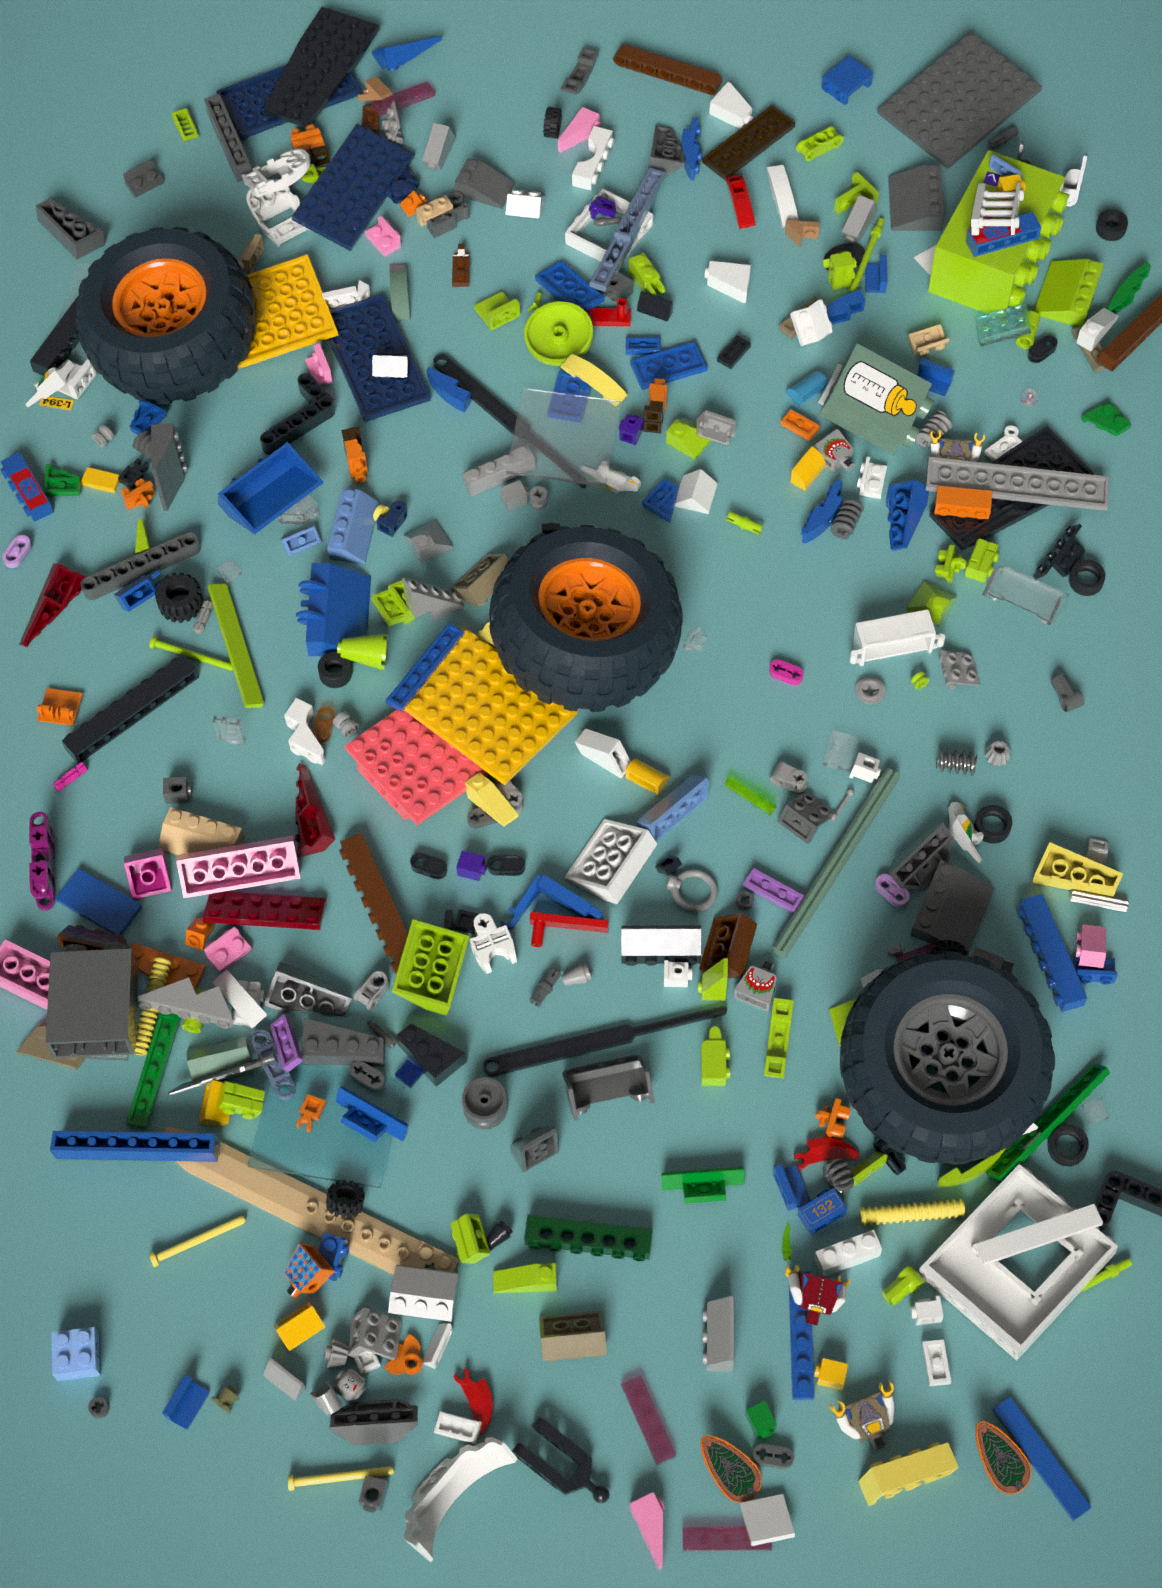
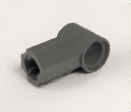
(1068, 696)

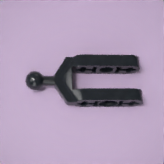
(580, 1478)

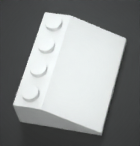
(611, 860)

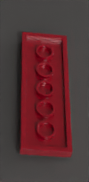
(265, 910)

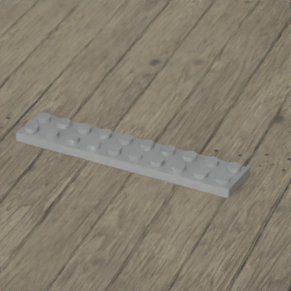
(1021, 483)

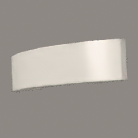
(239, 998)

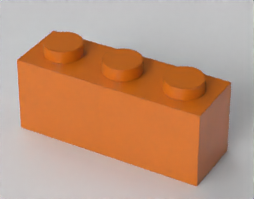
(963, 502)

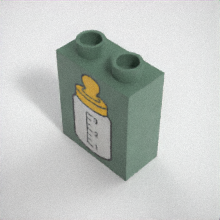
(877, 400)

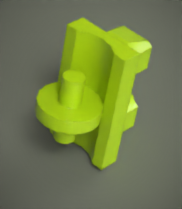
(953, 563)

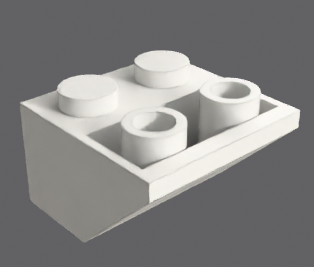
(525, 204)

